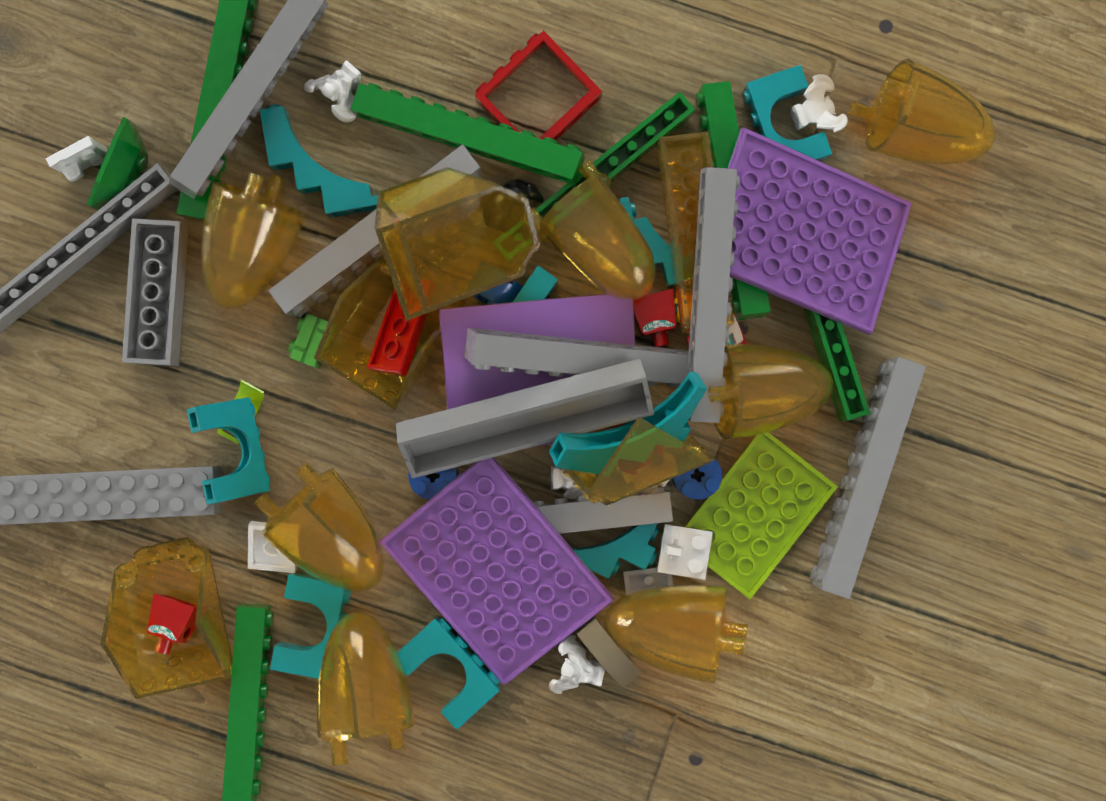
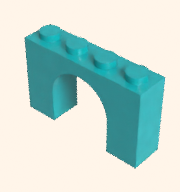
(774, 88)
(239, 419)
(331, 601)
(480, 684)

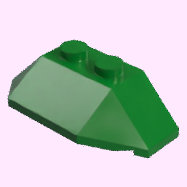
(120, 166)

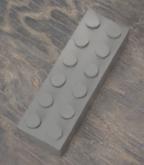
(155, 292)

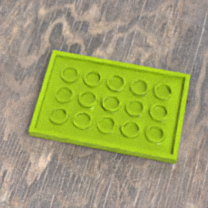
(760, 511)

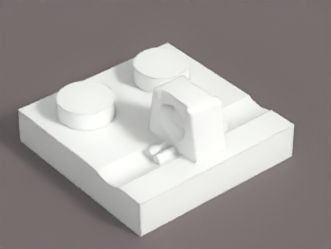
(78, 157)
(684, 551)
(262, 554)

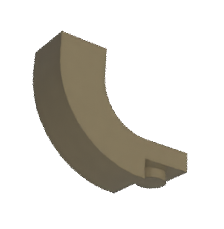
(607, 652)

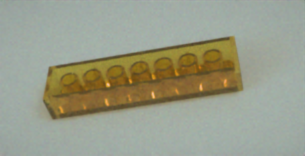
(680, 169)

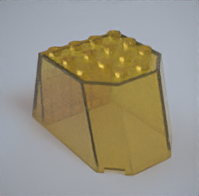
(452, 238)

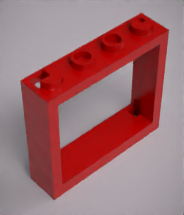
(516, 61)

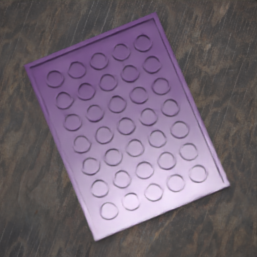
(813, 232)
(578, 317)
(496, 569)

